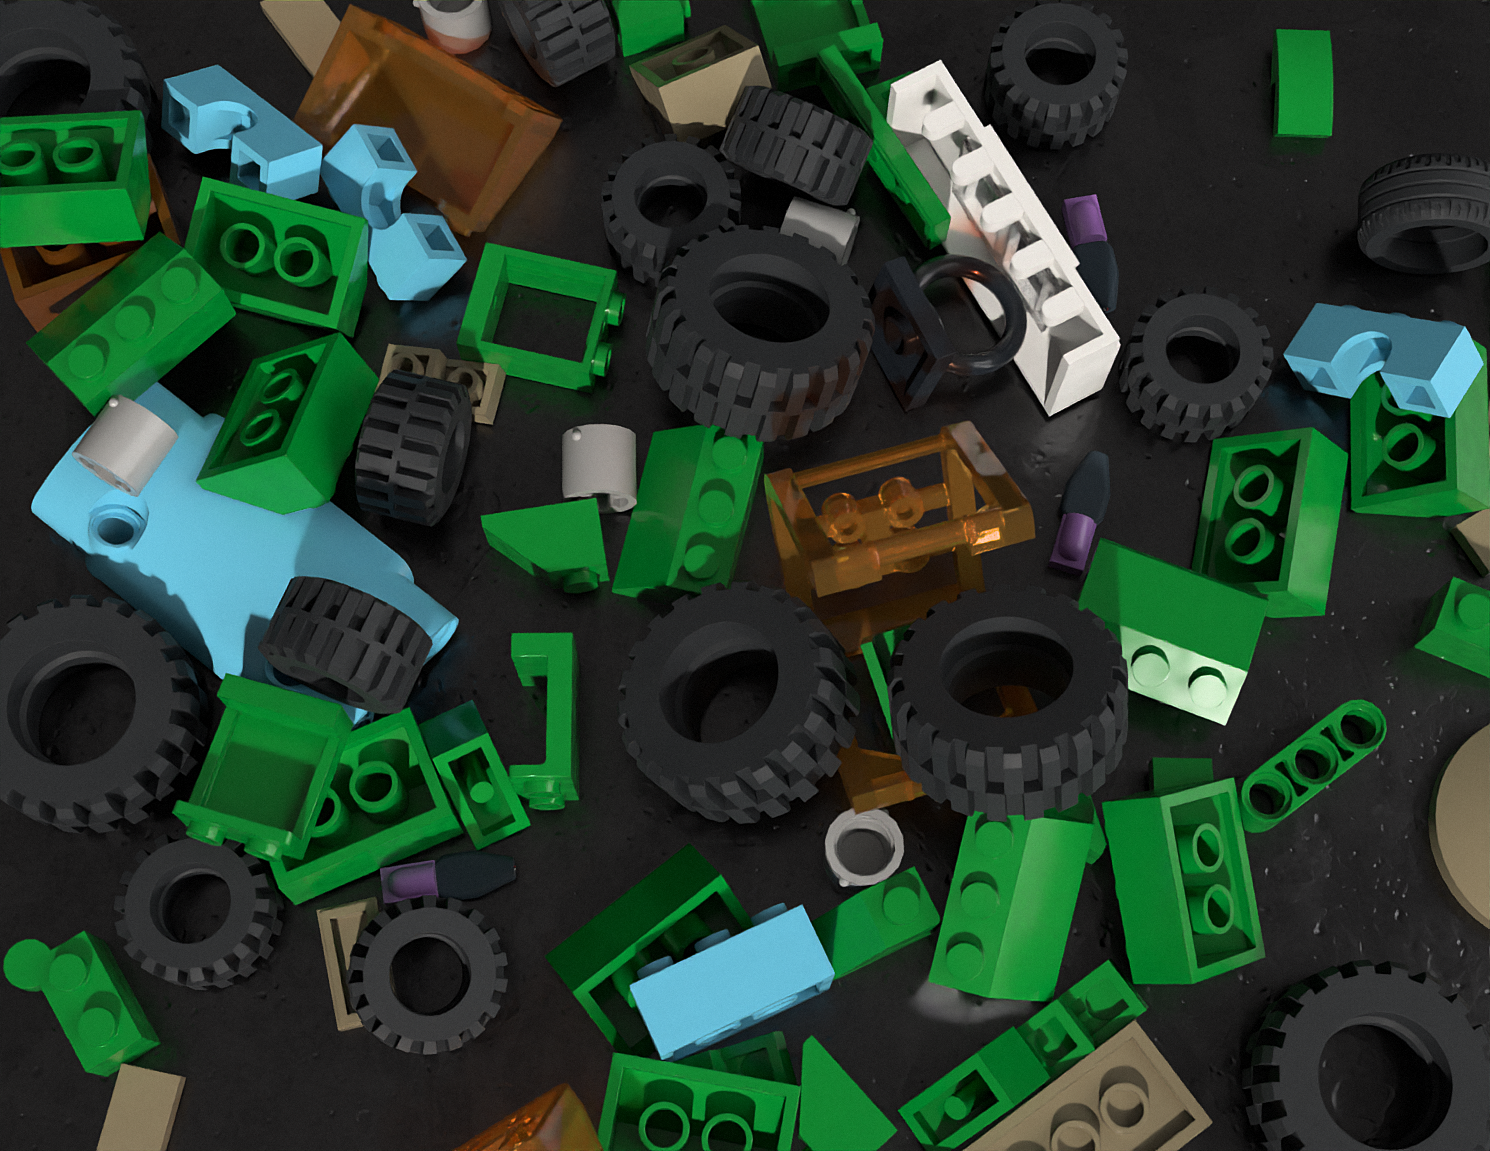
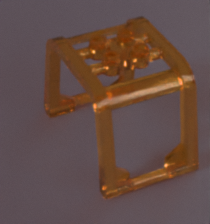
(811, 562)

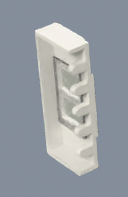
(972, 173)

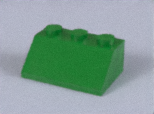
(73, 179)
(281, 255)
(133, 325)
(291, 427)
(1419, 460)
(689, 513)
(1273, 517)
(1177, 629)
(376, 812)
(1183, 882)
(1011, 906)
(651, 921)
(693, 1109)

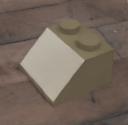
(700, 82)

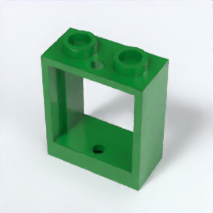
(510, 265)

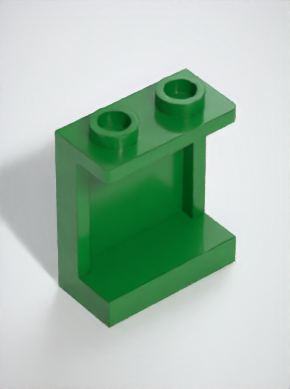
(800, 28)
(553, 663)
(266, 769)

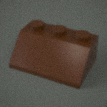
(55, 276)

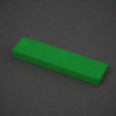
(887, 153)

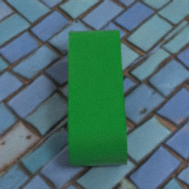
(1322, 744)

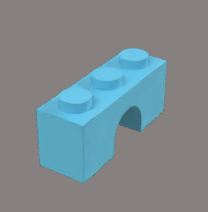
(219, 112)
(406, 251)
(1419, 359)

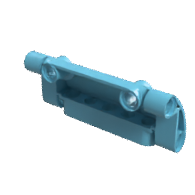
(215, 563)

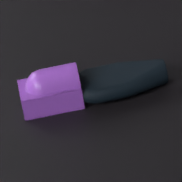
(1089, 245)
(1081, 511)
(452, 875)

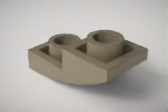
(481, 379)

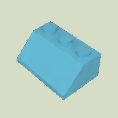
(731, 982)

